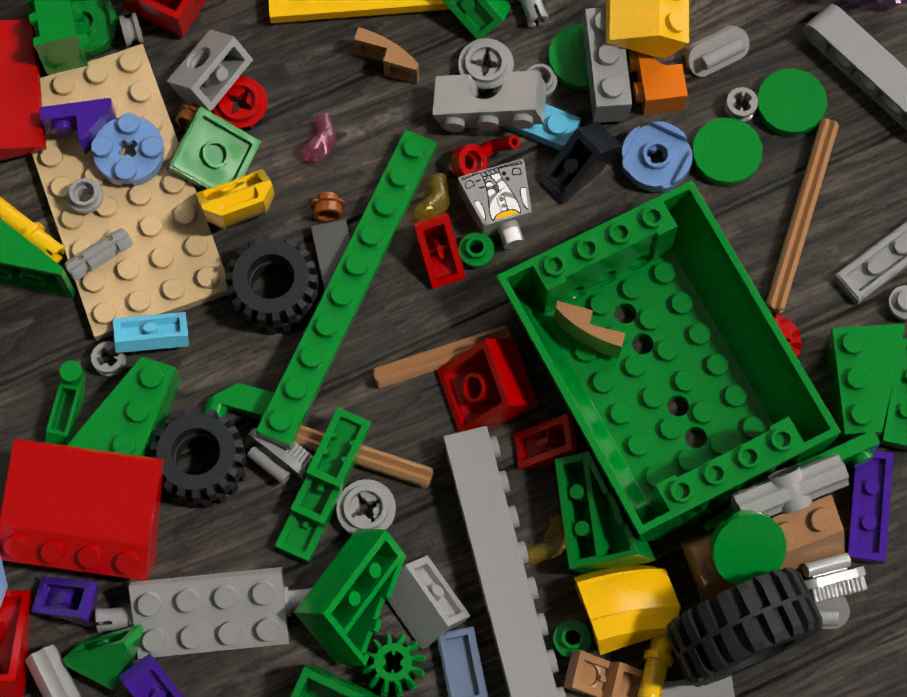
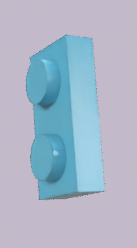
(556, 129)
(150, 332)

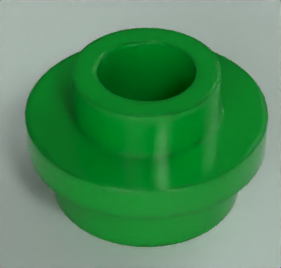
(480, 259)
(571, 626)

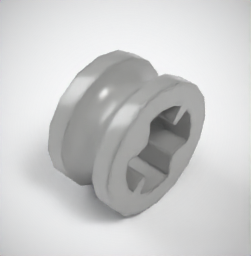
(131, 29)
(743, 94)
(104, 369)

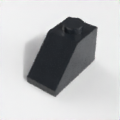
(580, 161)

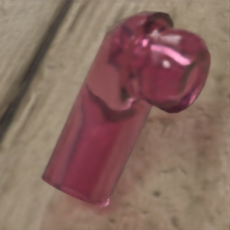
(323, 142)

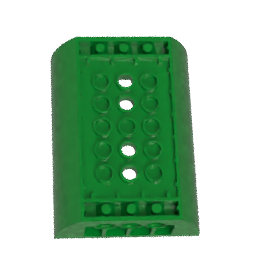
(709, 349)

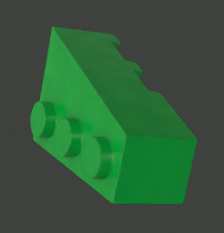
(59, 35)
(862, 376)
(132, 411)
(593, 519)
(350, 594)

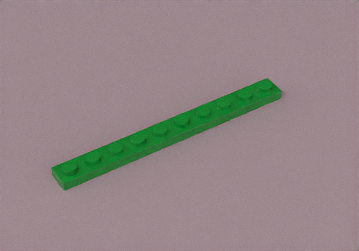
(346, 291)

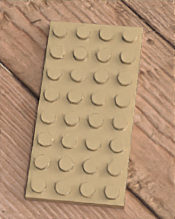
(172, 249)

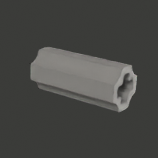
(51, 673)

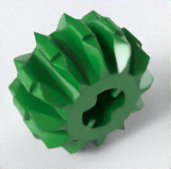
(407, 663)

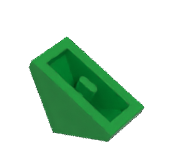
(106, 655)

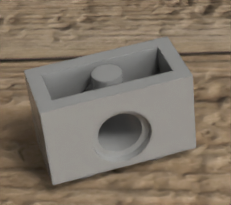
(210, 69)

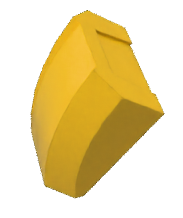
(237, 199)
(627, 604)

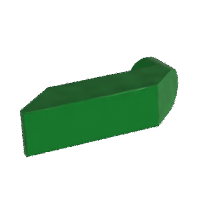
(240, 400)
(66, 404)

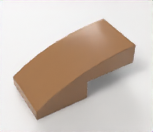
(396, 60)
(576, 323)
(601, 677)

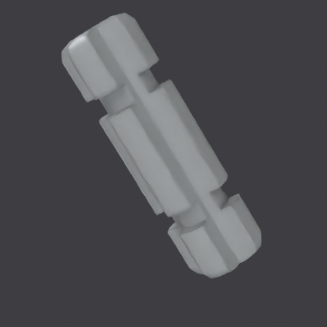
(98, 254)

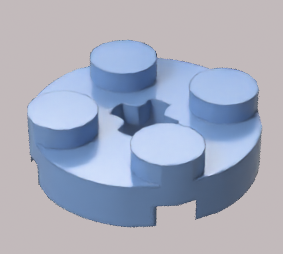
(650, 138)
(127, 169)

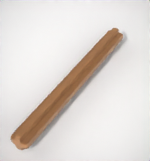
(801, 216)

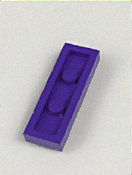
(870, 509)

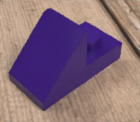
(84, 116)
(66, 599)
(149, 680)

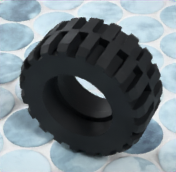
(743, 626)

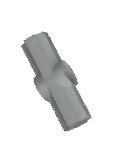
(793, 487)

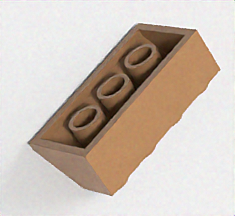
(809, 534)

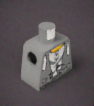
(499, 201)

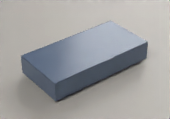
(462, 663)

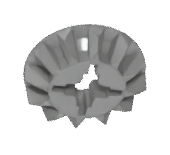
(475, 54)
(370, 492)

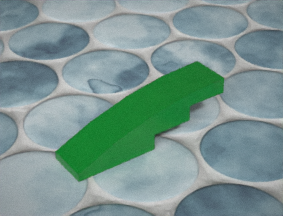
(323, 485)

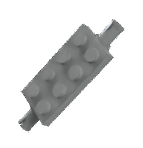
(207, 612)

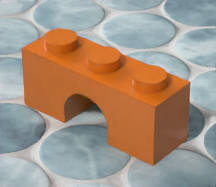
(658, 86)

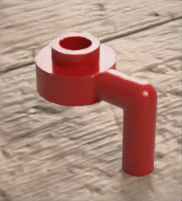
(477, 155)

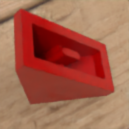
(438, 250)
(545, 442)

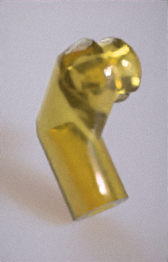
(437, 201)
(552, 545)

